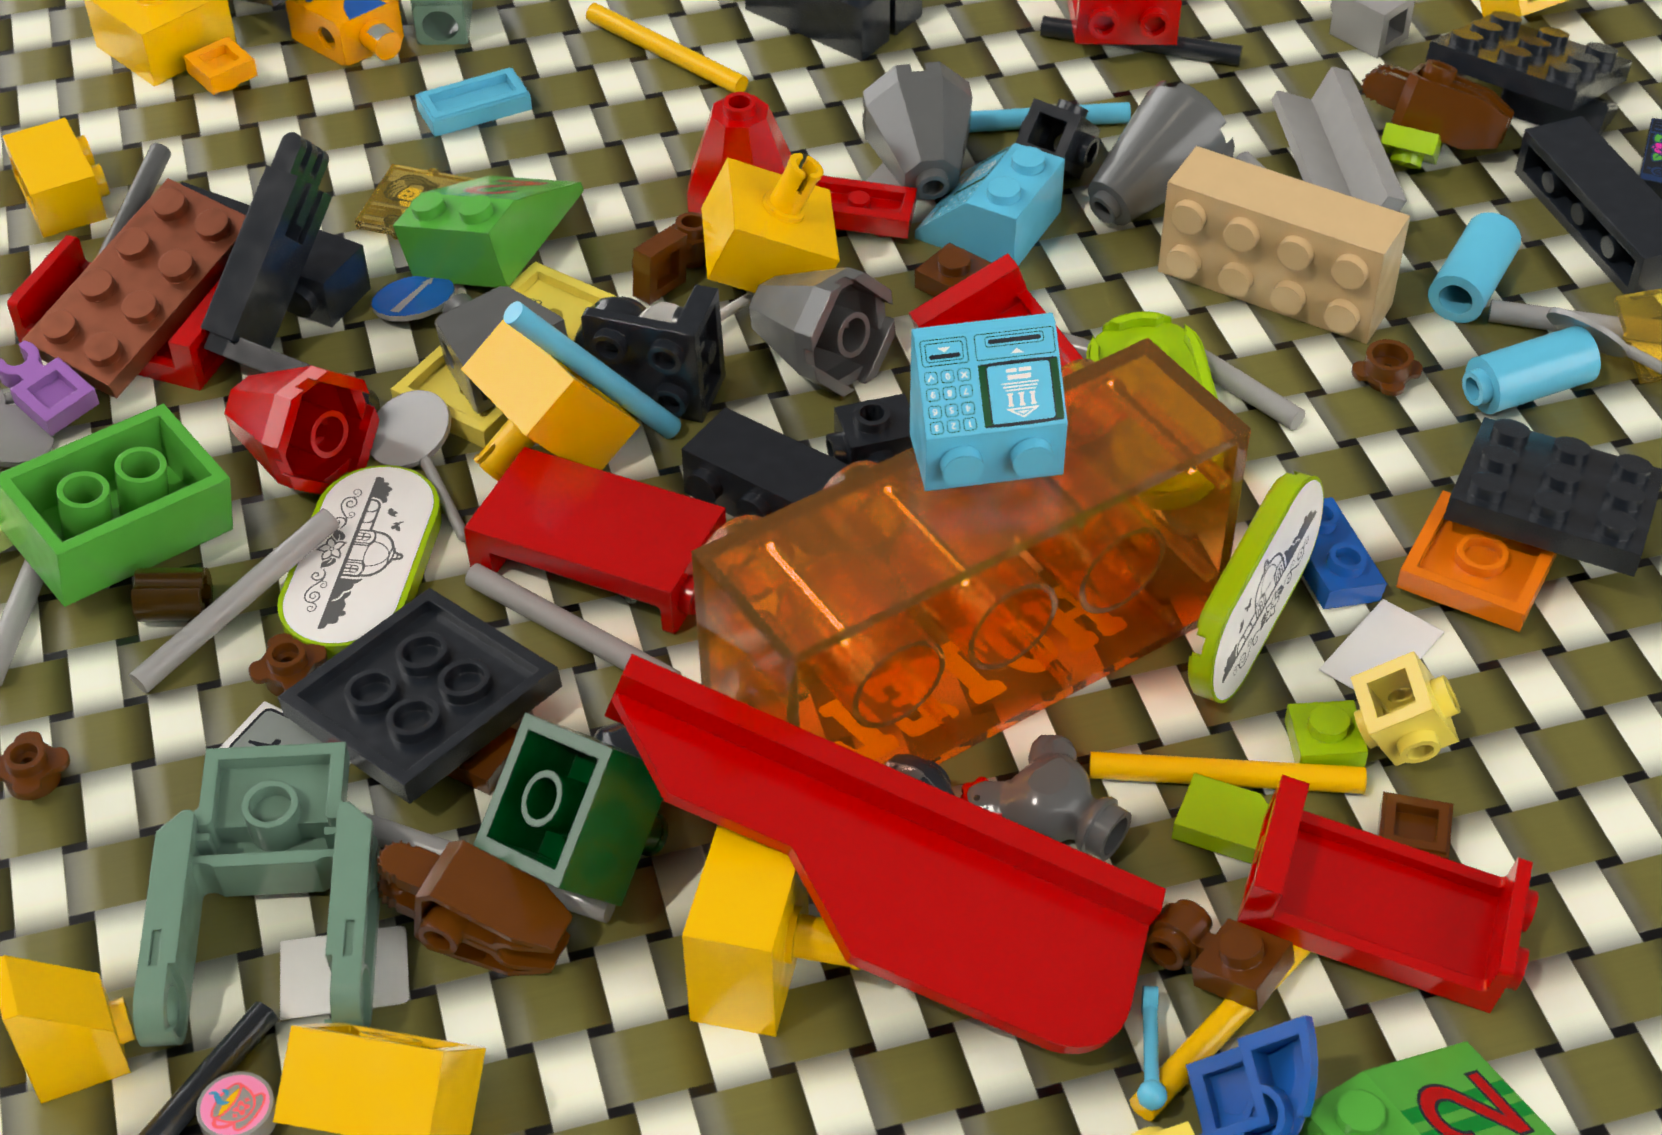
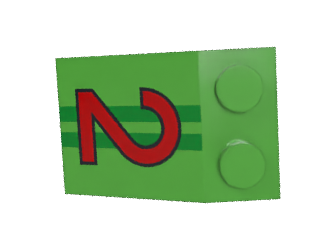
(482, 227)
(1426, 1095)

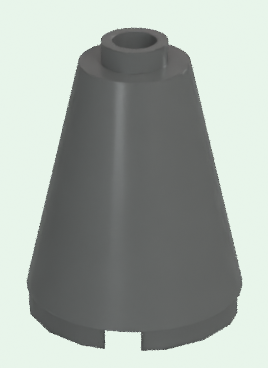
(1153, 149)

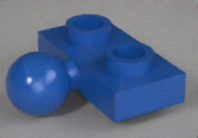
(1340, 566)

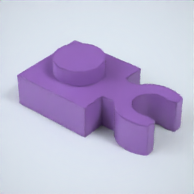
(48, 393)

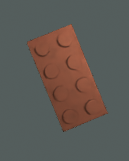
(139, 288)

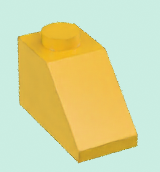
(63, 1026)

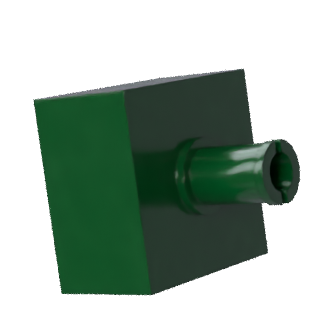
(573, 811)

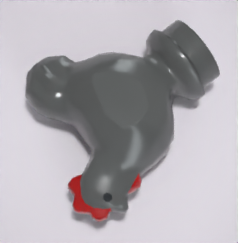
(1055, 799)

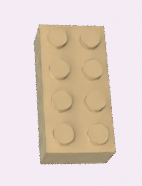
(1282, 243)

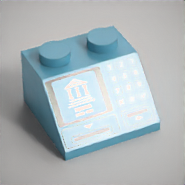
(999, 205)
(987, 401)

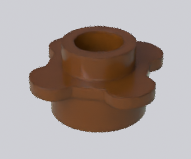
(1387, 367)
(286, 663)
(32, 766)

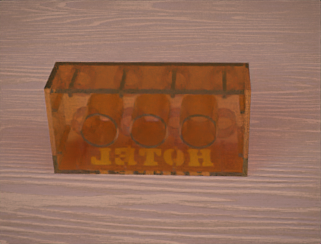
(971, 607)

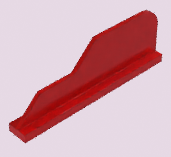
(905, 870)

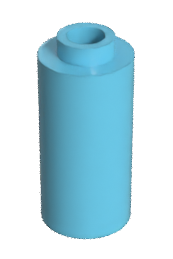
(1474, 267)
(1531, 369)

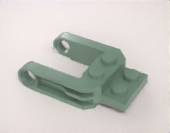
(262, 827)

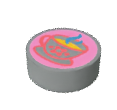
(237, 1106)

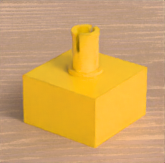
(157, 33)
(767, 223)
(543, 405)
(747, 935)
(377, 1082)

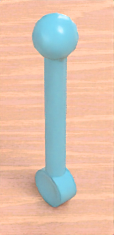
(1151, 1092)

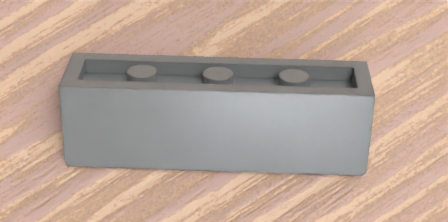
(1338, 142)

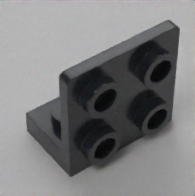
(669, 362)

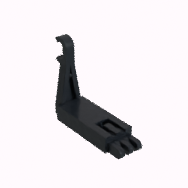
(270, 260)

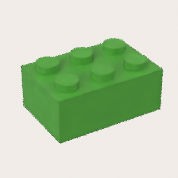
(114, 503)

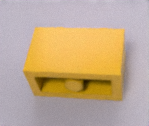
(57, 176)

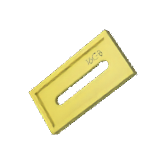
(541, 284)

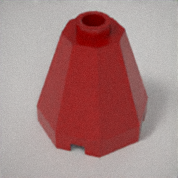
(736, 129)
(304, 424)

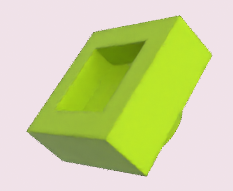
(1410, 146)
(1325, 733)

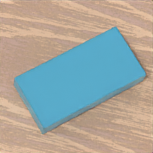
(473, 101)

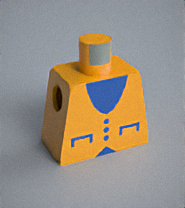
(347, 28)

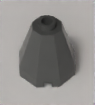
(920, 126)
(826, 324)

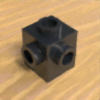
(1063, 133)
(870, 430)

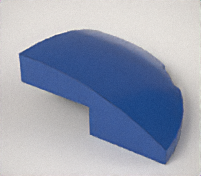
(1261, 1084)

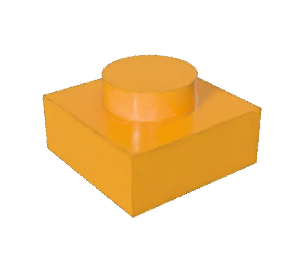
(220, 65)

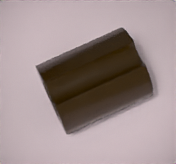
(171, 593)

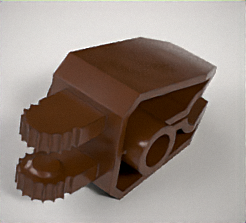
(1441, 103)
(475, 907)

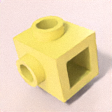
(1405, 710)

